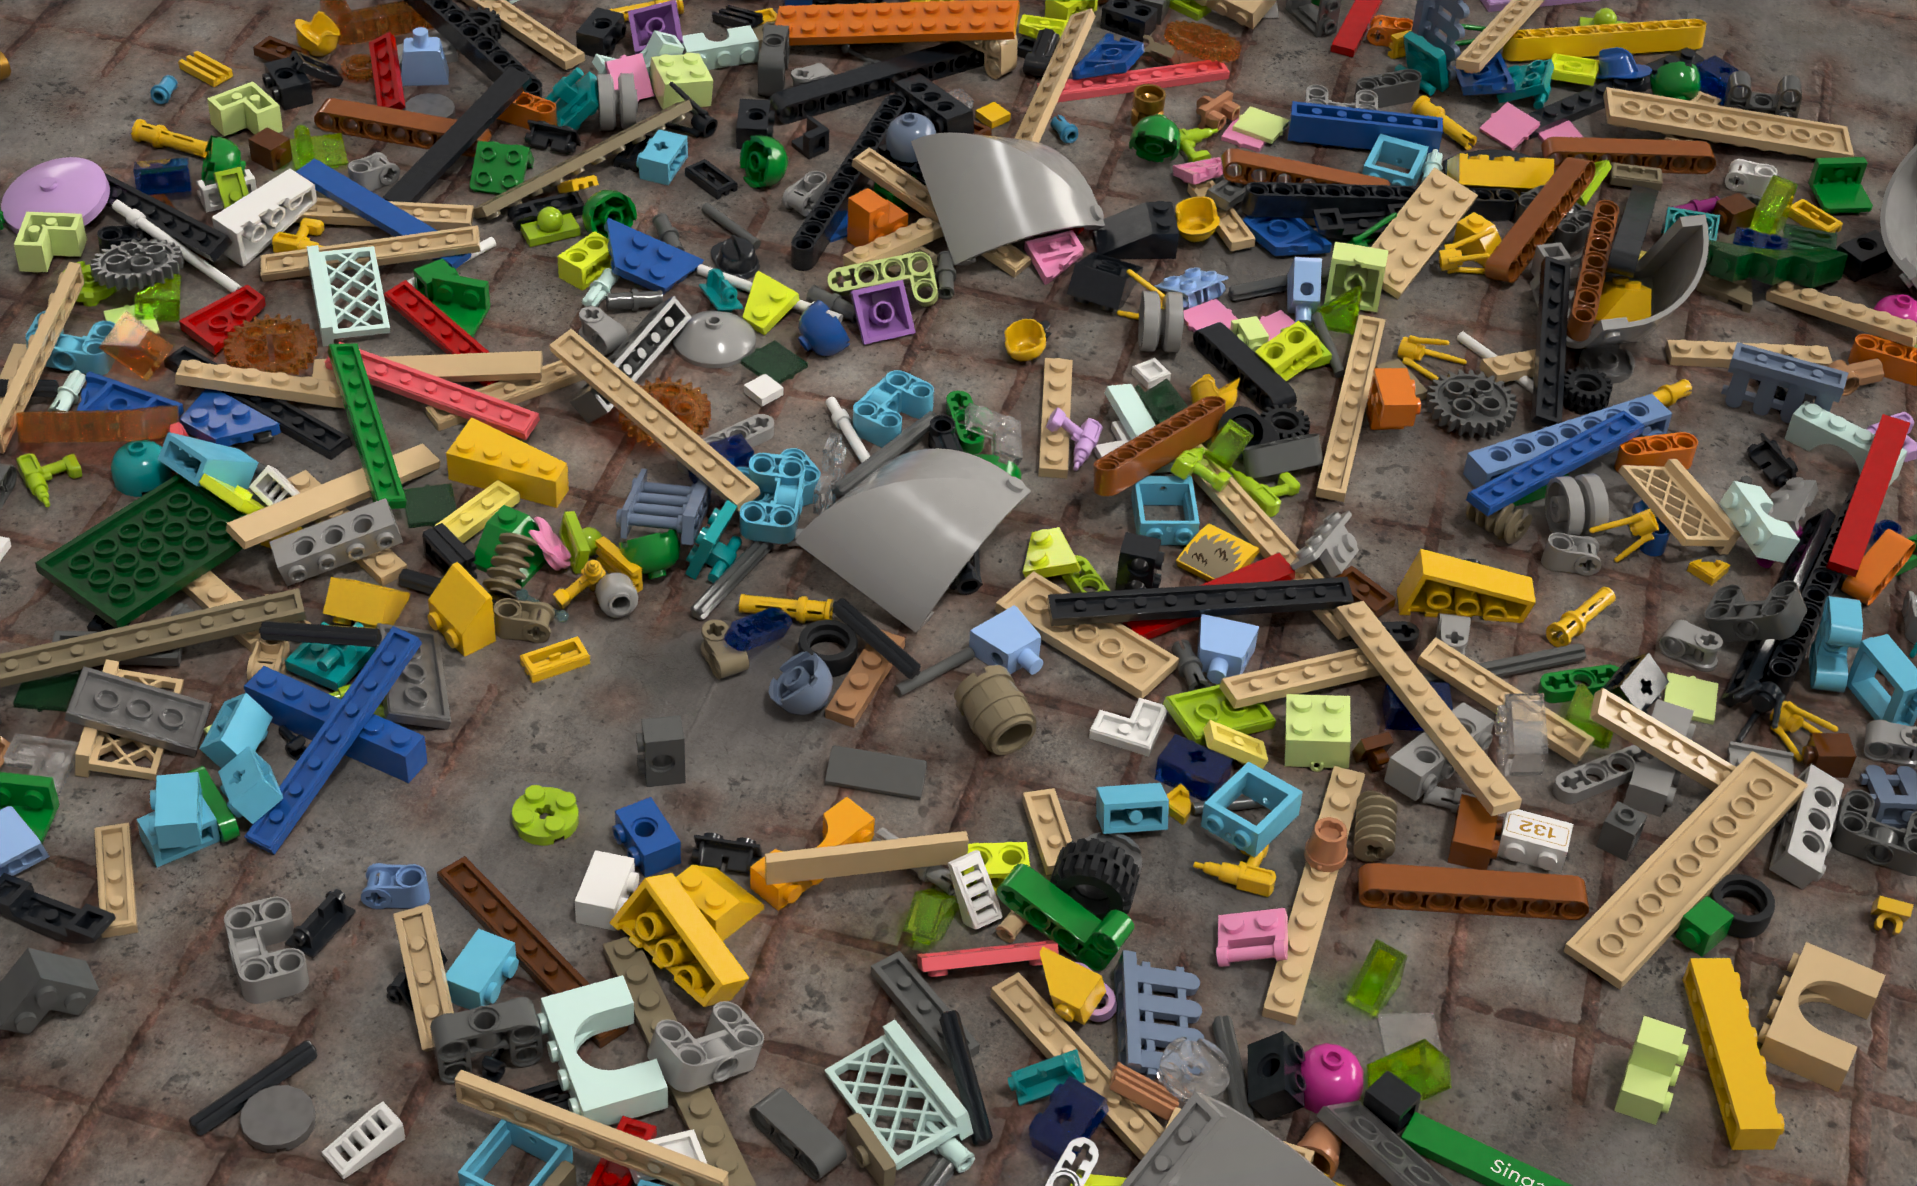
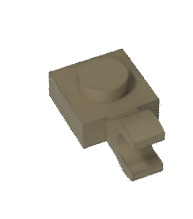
(1161, 53)

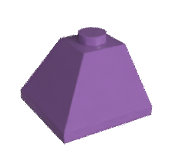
(657, 17)
(882, 312)

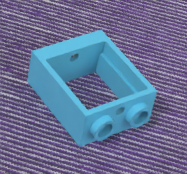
(1397, 153)
(1177, 492)
(1886, 656)
(1266, 790)
(500, 1140)

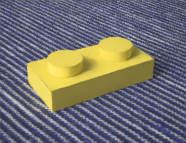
(1235, 744)

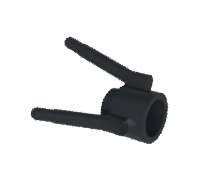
(701, 120)
(969, 578)
(1765, 698)

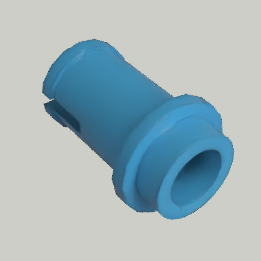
(162, 92)
(1067, 131)

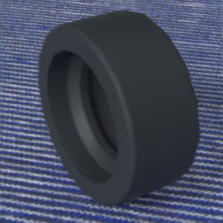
(833, 632)
(1753, 891)

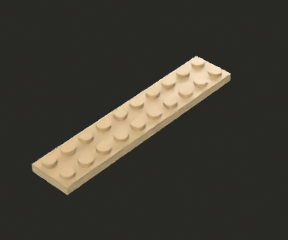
(1726, 125)
(1684, 869)

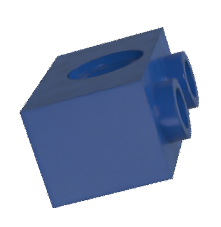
(647, 837)

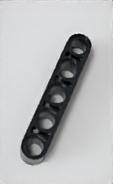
(1237, 361)

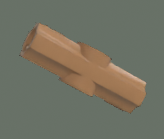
(1859, 373)

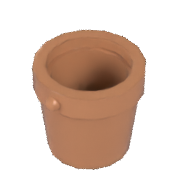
(1327, 845)
(1326, 1147)

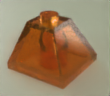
(136, 346)

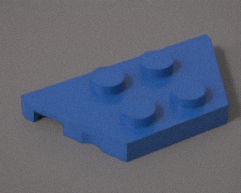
(1109, 57)
(1490, 80)
(1287, 236)
(647, 258)
(109, 394)
(224, 419)

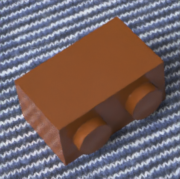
(1474, 835)

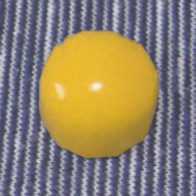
(1025, 340)

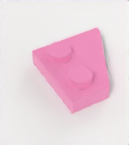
(1198, 171)
(1054, 254)

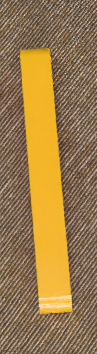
(1591, 39)

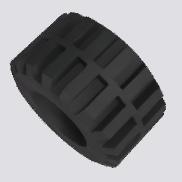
(1096, 876)

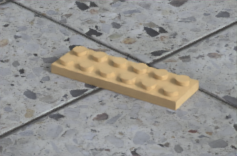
(1421, 228)
(1103, 647)

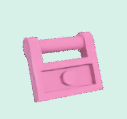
(1252, 936)

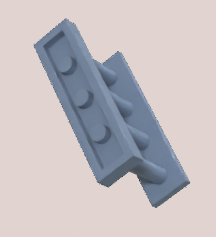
(665, 507)

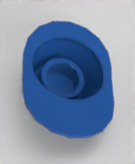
(1620, 64)

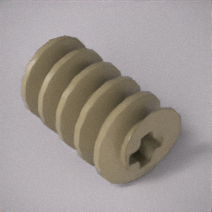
(1502, 522)
(508, 564)
(1374, 826)

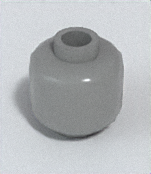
(616, 595)

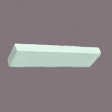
(1132, 413)

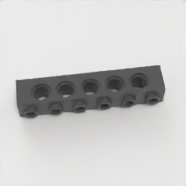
(636, 353)

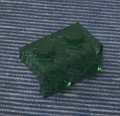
(1161, 401)

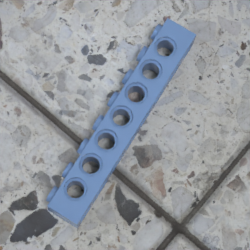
(1494, 460)

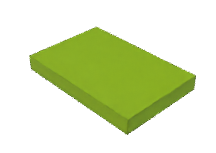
(1196, 707)

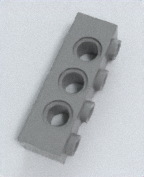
(336, 542)
(1422, 765)
(1807, 829)

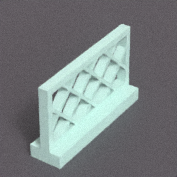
(325, 301)
(927, 1086)

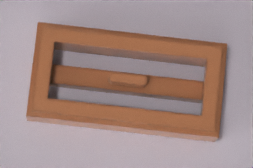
(1142, 1091)

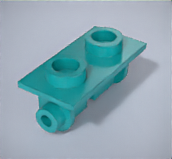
(720, 292)
(1042, 1078)

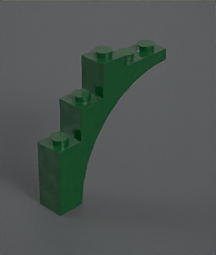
(1775, 266)

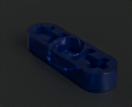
(758, 629)

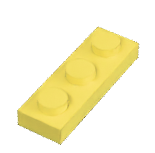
(475, 513)

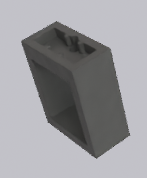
(1313, 18)

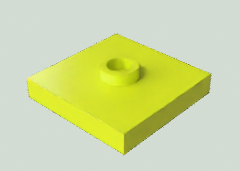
(1574, 69)
(236, 497)

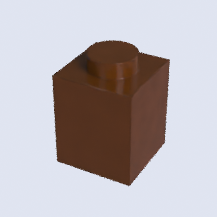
(270, 149)
(1734, 212)
(1830, 753)

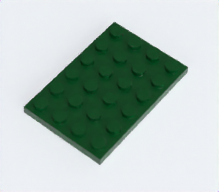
(144, 551)

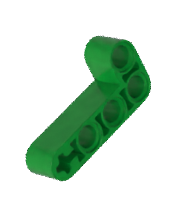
(1064, 919)

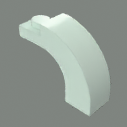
(659, 44)

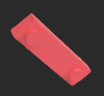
(939, 962)

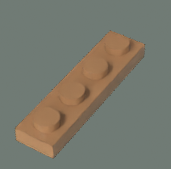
(860, 685)

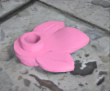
(553, 549)

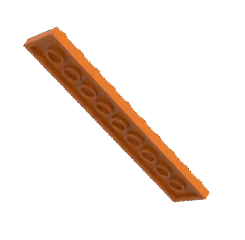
(900, 22)

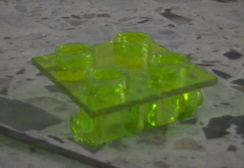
(325, 148)

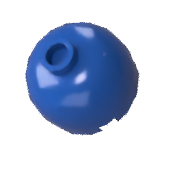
(821, 331)

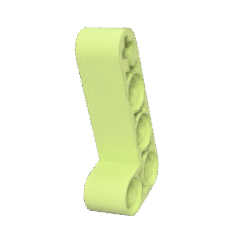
(880, 267)

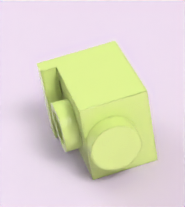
(1250, 332)

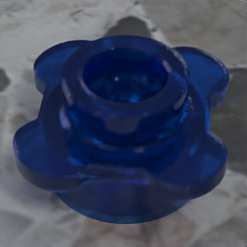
(1883, 525)

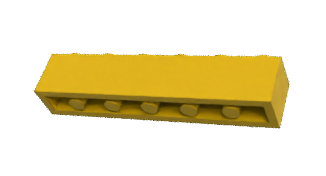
(1732, 1054)

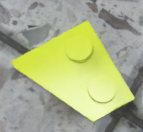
(1030, 25)
(768, 303)
(1049, 554)

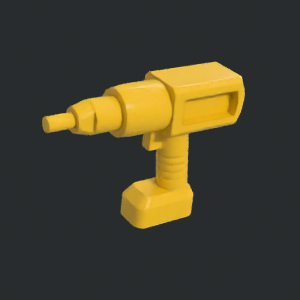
(289, 242)
(589, 578)
(1245, 876)

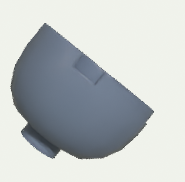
(903, 131)
(802, 685)

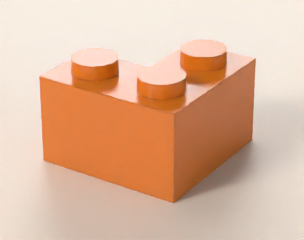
(872, 217)
(1392, 399)

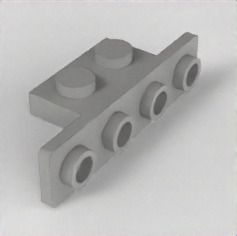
(1330, 544)

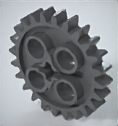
(137, 264)
(1471, 403)

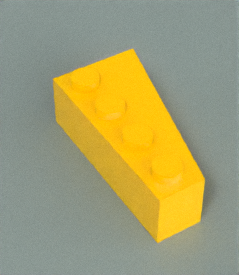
(1500, 172)
(488, 455)
(1464, 588)
(680, 939)

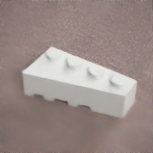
(264, 213)

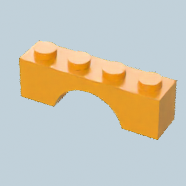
(841, 826)

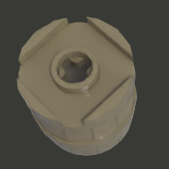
(996, 710)

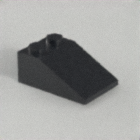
(1140, 233)
(1102, 281)

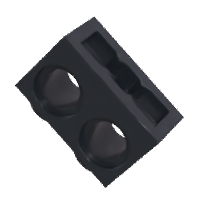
(1129, 18)
(1139, 563)

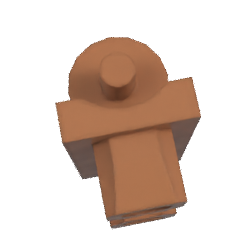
(1216, 110)

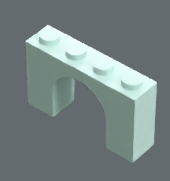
(596, 1093)

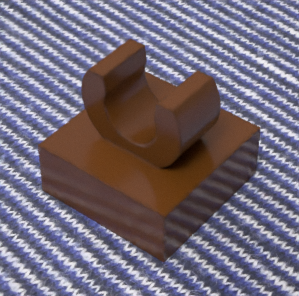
(1374, 750)

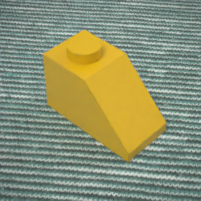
(1470, 226)
(1072, 987)

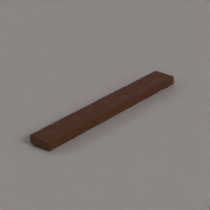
(502, 919)

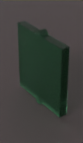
(775, 362)
(429, 504)
(47, 693)

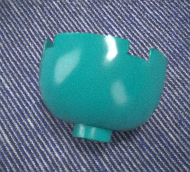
(137, 468)

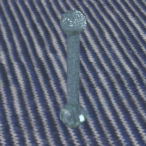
(523, 595)

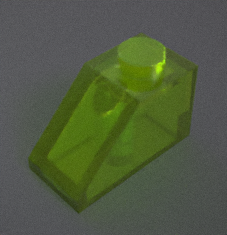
(1774, 206)
(930, 915)
(1418, 1066)

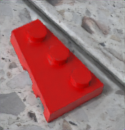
(213, 322)

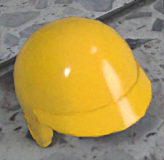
(317, 36)
(1196, 218)
(1206, 387)

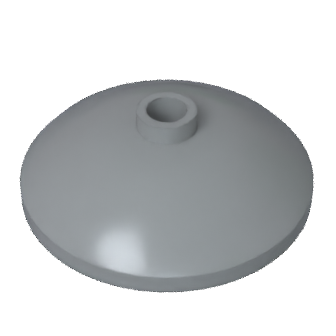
(715, 339)

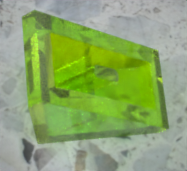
(160, 301)
(1342, 312)
(1227, 444)
(1579, 715)
(1377, 978)

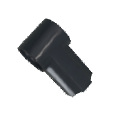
(1040, 56)
(943, 434)

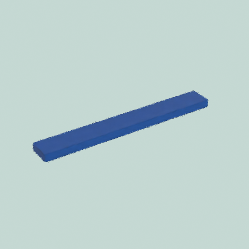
(368, 205)
(1554, 463)
(334, 739)

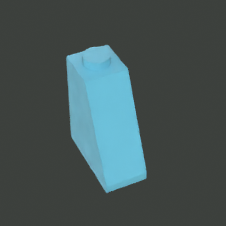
(195, 457)

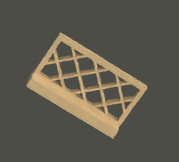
(1682, 505)
(92, 740)

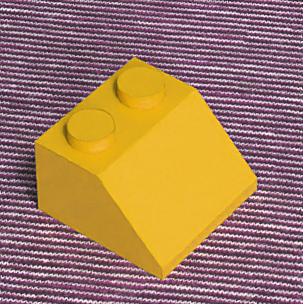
(1624, 299)
(363, 602)
(462, 611)
(719, 899)

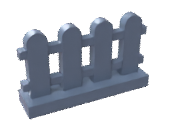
(1430, 18)
(1782, 371)
(1888, 807)
(1132, 1005)

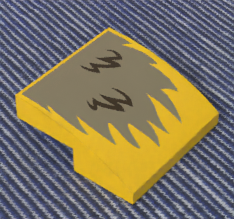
(1215, 553)

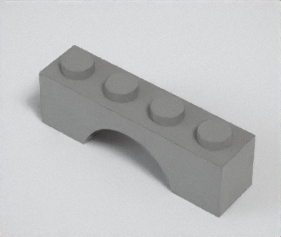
(1652, 781)

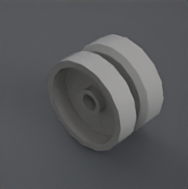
(620, 101)
(1164, 322)
(1576, 504)

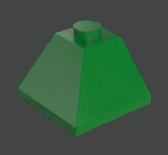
(508, 521)

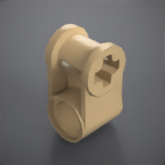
(268, 654)

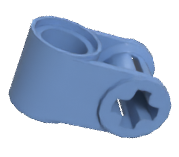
(397, 886)

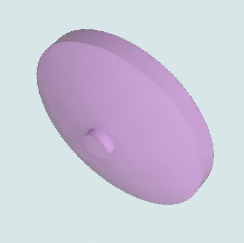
(57, 187)

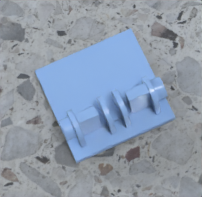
(1195, 286)

